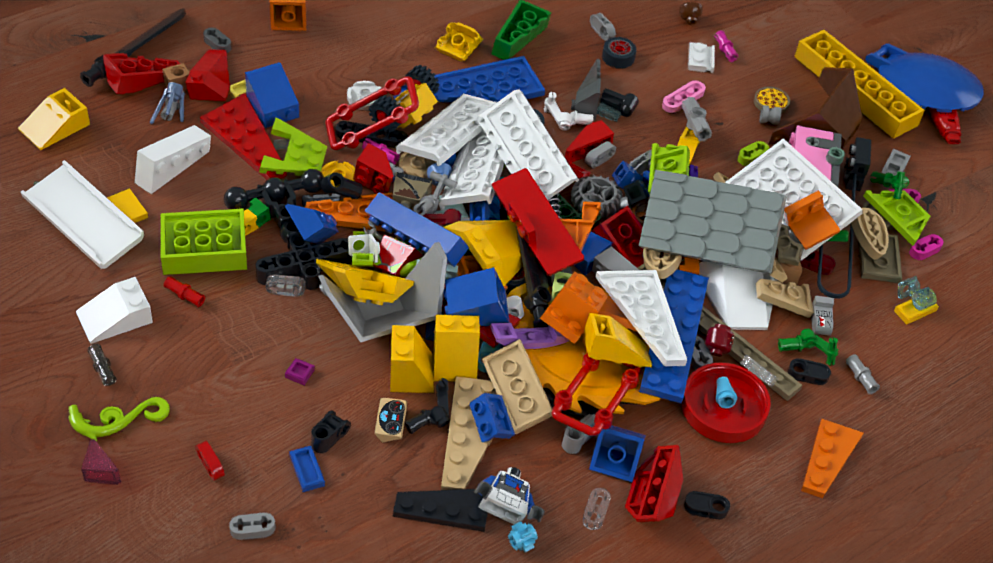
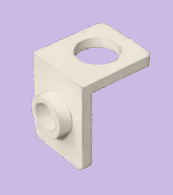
(370, 245)

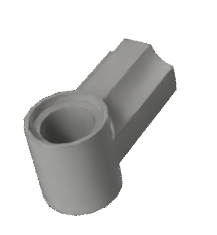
(575, 439)

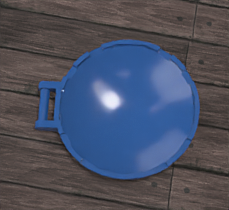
(928, 78)

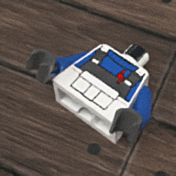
(508, 497)

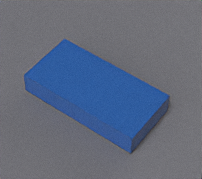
(307, 468)

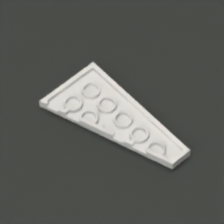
(646, 307)

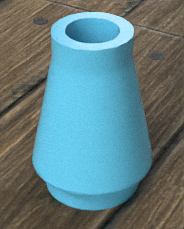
(725, 393)

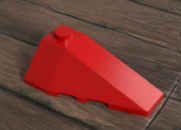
(134, 74)
(209, 77)

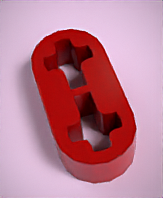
(209, 460)

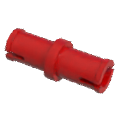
(184, 291)

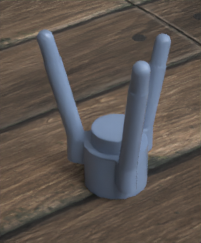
(173, 93)

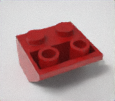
(374, 170)

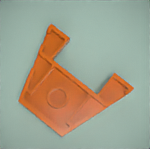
(580, 228)

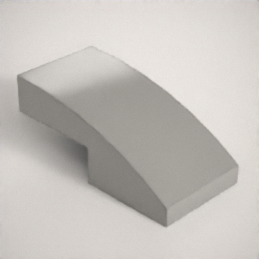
(896, 162)

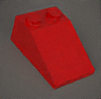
(624, 233)

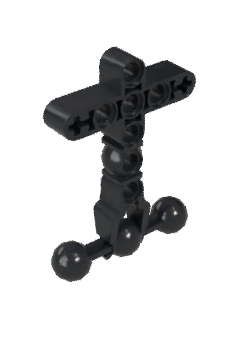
(302, 256)

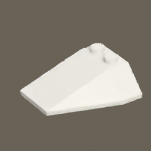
(735, 296)

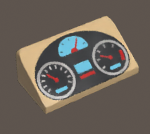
(390, 419)

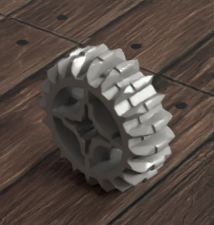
(597, 190)

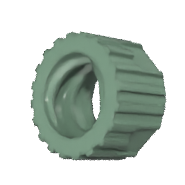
(835, 156)

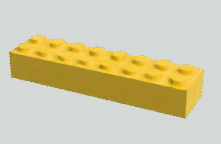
(877, 96)

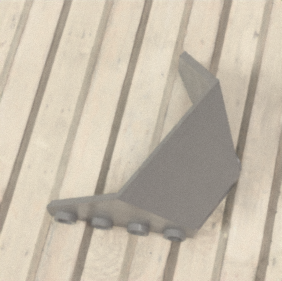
(414, 307)

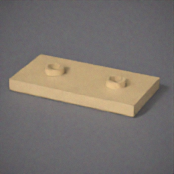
(519, 386)

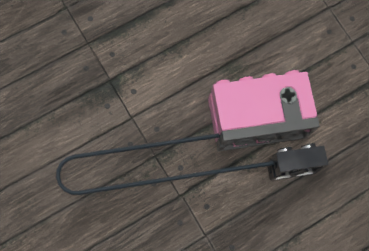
(814, 146)

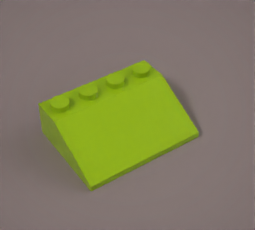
(203, 241)

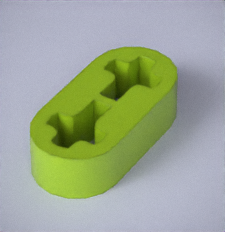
(752, 152)

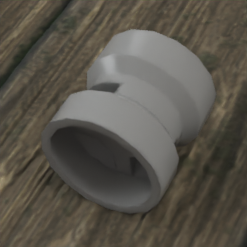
(772, 115)

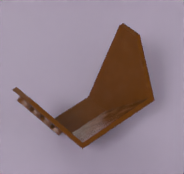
(838, 114)

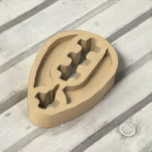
(871, 233)
(653, 262)

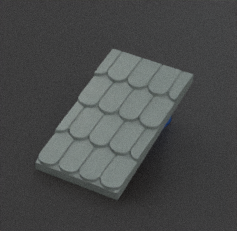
(713, 221)

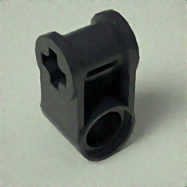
(328, 432)

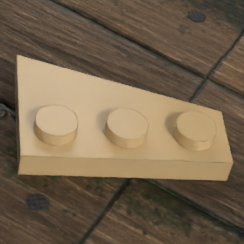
(786, 296)

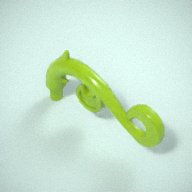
(81, 425)

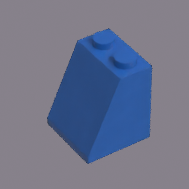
(271, 94)
(477, 295)

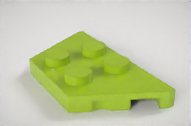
(669, 159)
(901, 213)

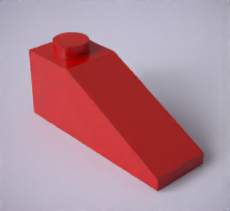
(588, 139)

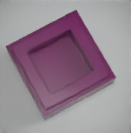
(299, 371)

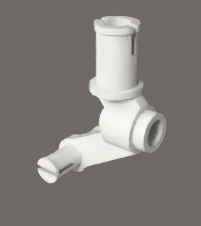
(565, 119)

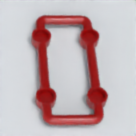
(398, 115)
(604, 417)

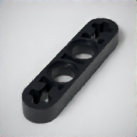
(345, 126)

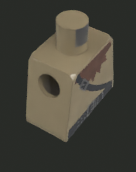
(410, 189)

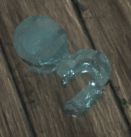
(921, 298)

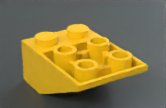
(55, 119)
(613, 342)

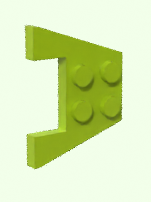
(301, 154)

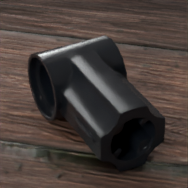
(623, 103)
(342, 186)

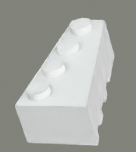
(170, 157)

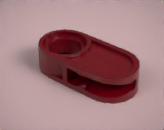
(828, 263)

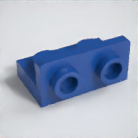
(491, 417)

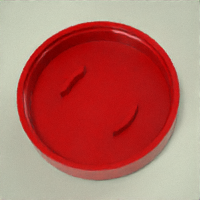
(726, 424)

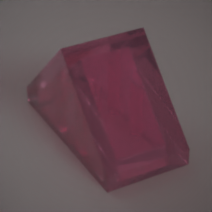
(98, 466)

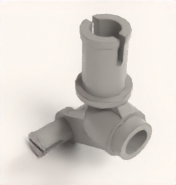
(430, 203)

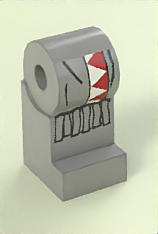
(823, 315)

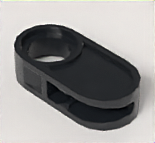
(813, 372)
(702, 503)

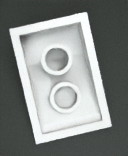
(115, 311)

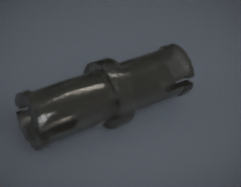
(101, 364)

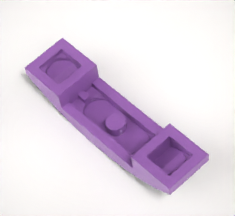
(531, 337)

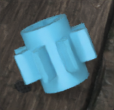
(522, 536)

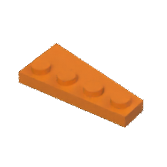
(829, 453)

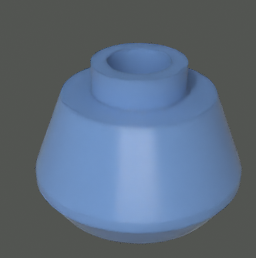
(442, 169)

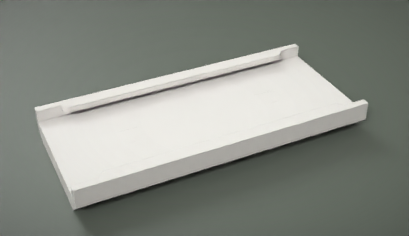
(447, 130)
(526, 143)
(475, 171)
(84, 215)

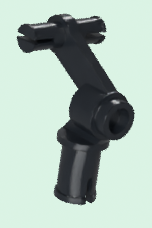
(435, 416)

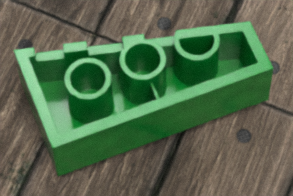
(520, 29)

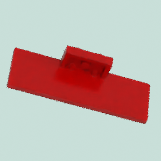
(537, 222)

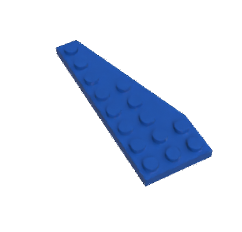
(489, 81)

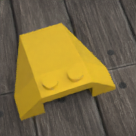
(492, 244)
(365, 283)

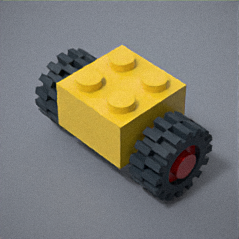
(426, 87)

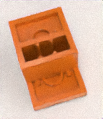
(572, 306)

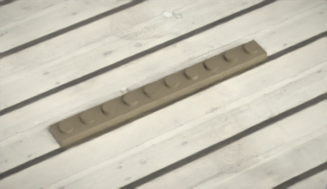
(785, 386)

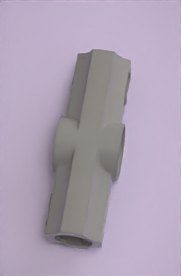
(696, 119)

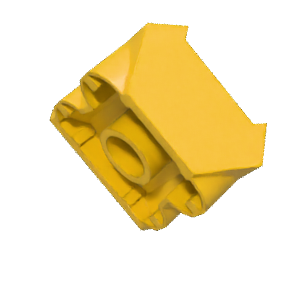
(458, 41)

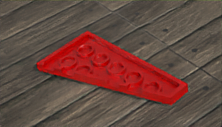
(242, 132)

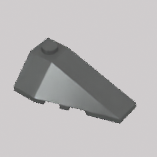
(589, 92)

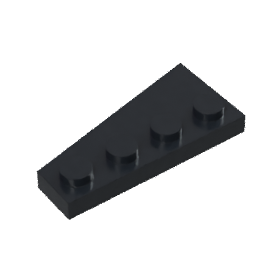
(442, 507)

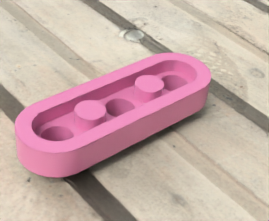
(673, 101)

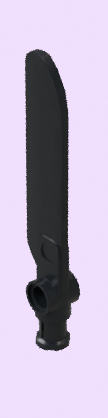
(98, 68)
(536, 284)

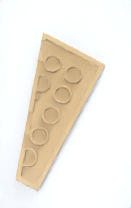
(464, 443)

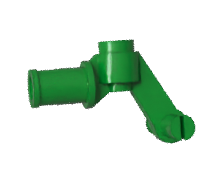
(897, 182)
(809, 339)

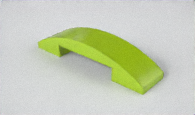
(361, 259)

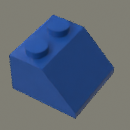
(312, 224)
(617, 452)

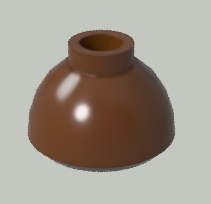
(691, 12)

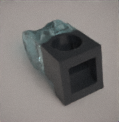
(636, 191)

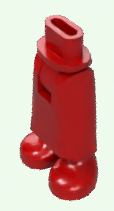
(947, 125)

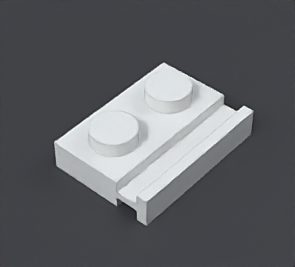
(701, 57)

